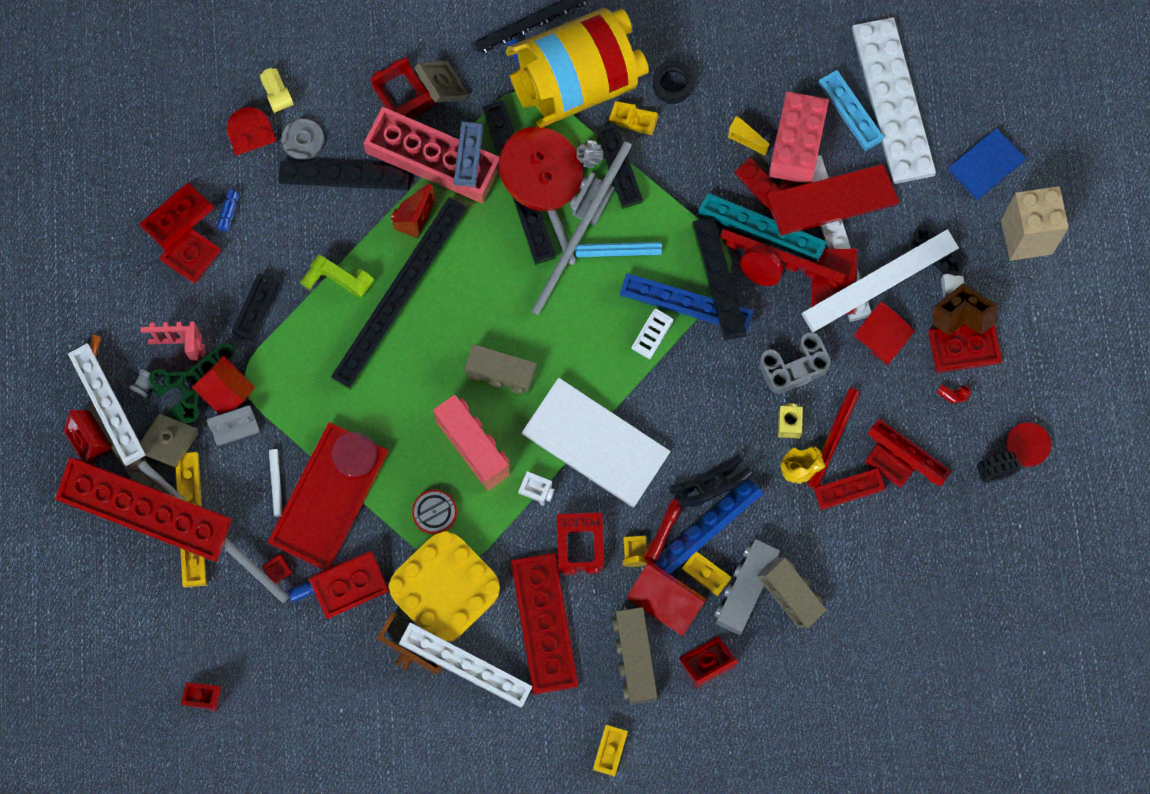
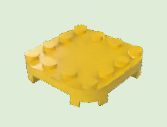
(444, 586)

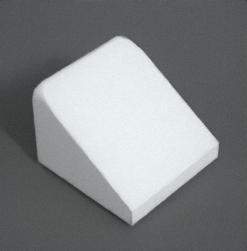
(950, 283)

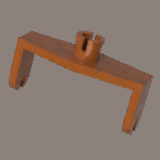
(405, 655)

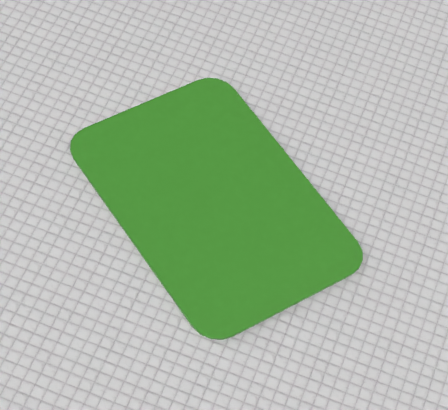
(483, 297)

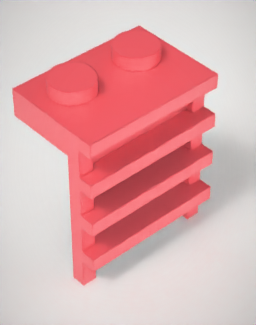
(188, 335)

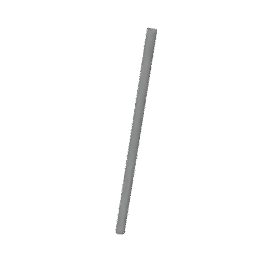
(581, 228)
(228, 546)

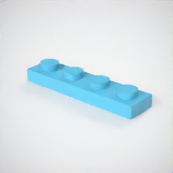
(851, 110)

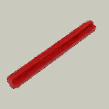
(835, 434)

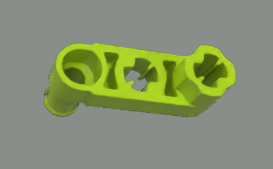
(355, 284)

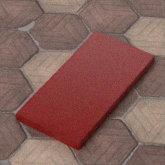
(323, 505)

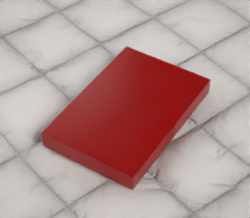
(176, 216)
(841, 261)
(964, 349)
(348, 584)
(666, 598)

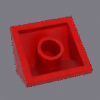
(223, 387)
(86, 435)
(708, 662)

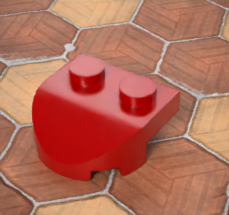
(249, 130)

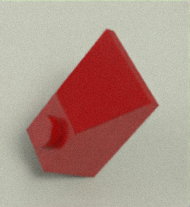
(414, 212)

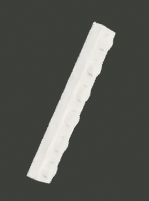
(106, 404)
(465, 665)

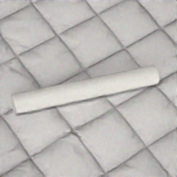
(275, 482)

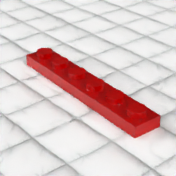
(790, 261)

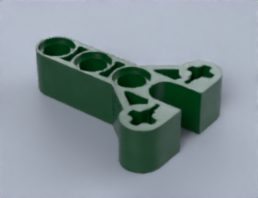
(176, 380)

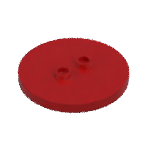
(540, 169)

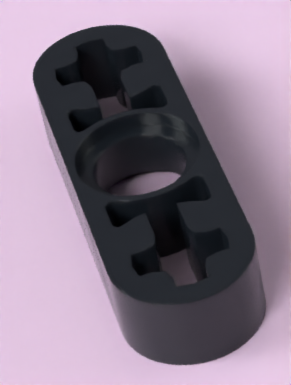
(952, 260)

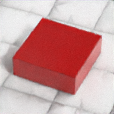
(277, 569)

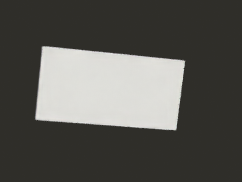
(596, 442)

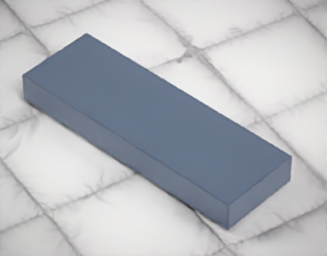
(468, 154)

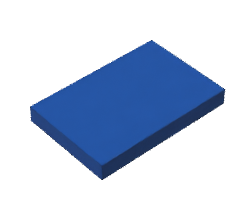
(986, 164)

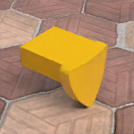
(634, 551)

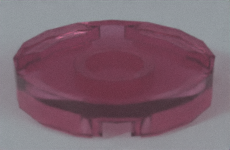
(354, 454)

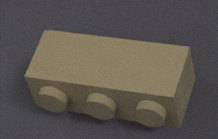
(500, 369)
(792, 592)

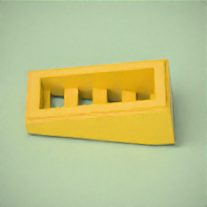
(745, 135)

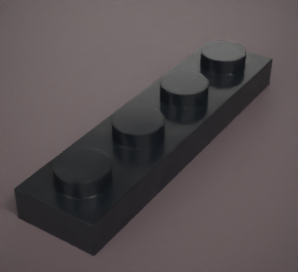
(624, 181)

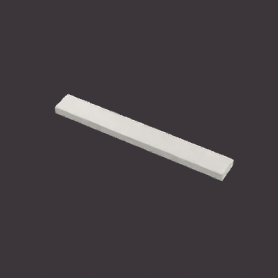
(879, 281)

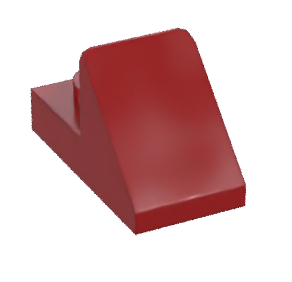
(201, 696)

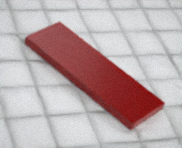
(831, 199)
(544, 624)

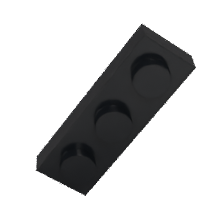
(255, 307)

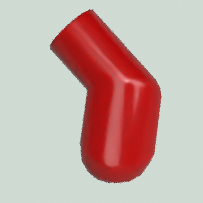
(954, 396)

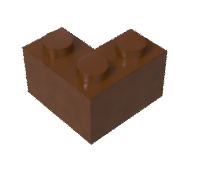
(966, 308)

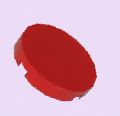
(761, 267)
(1029, 443)

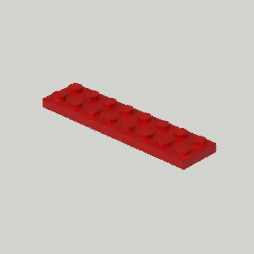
(143, 509)

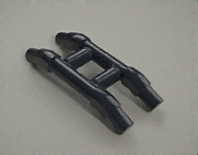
(719, 474)

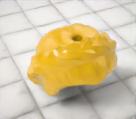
(801, 464)

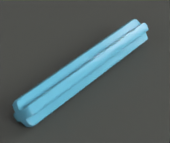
(618, 249)

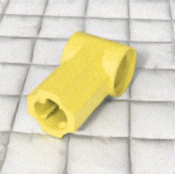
(277, 94)

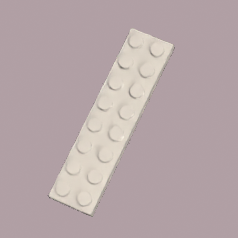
(893, 100)

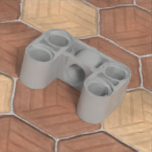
(799, 371)

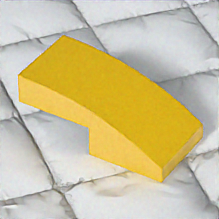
(634, 119)

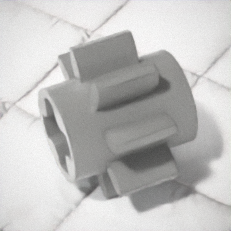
(590, 153)

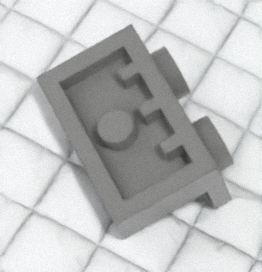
(581, 203)
(233, 425)

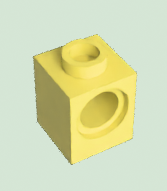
(790, 430)

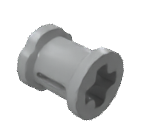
(141, 386)

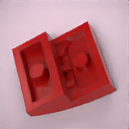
(884, 333)

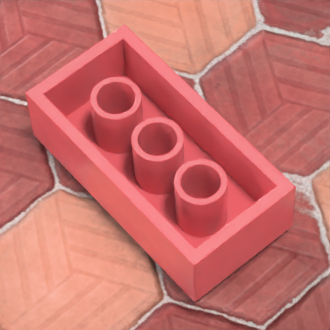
(798, 137)
(471, 442)

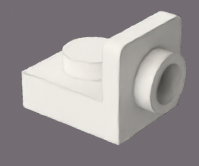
(536, 488)

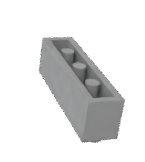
(746, 589)

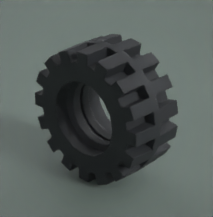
(998, 467)

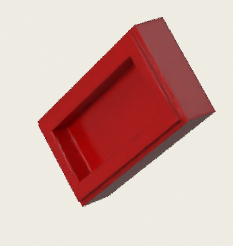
(889, 465)

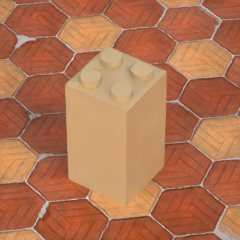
(1034, 223)

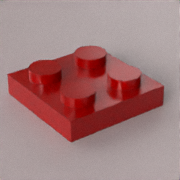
(190, 255)

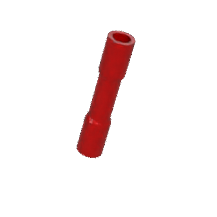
(657, 543)

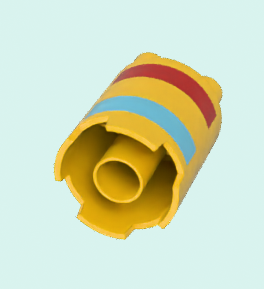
(577, 65)

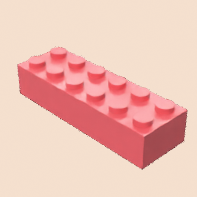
(426, 153)

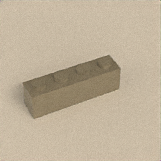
(636, 656)

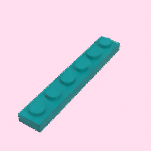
(761, 228)

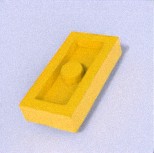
(706, 573)
(610, 750)

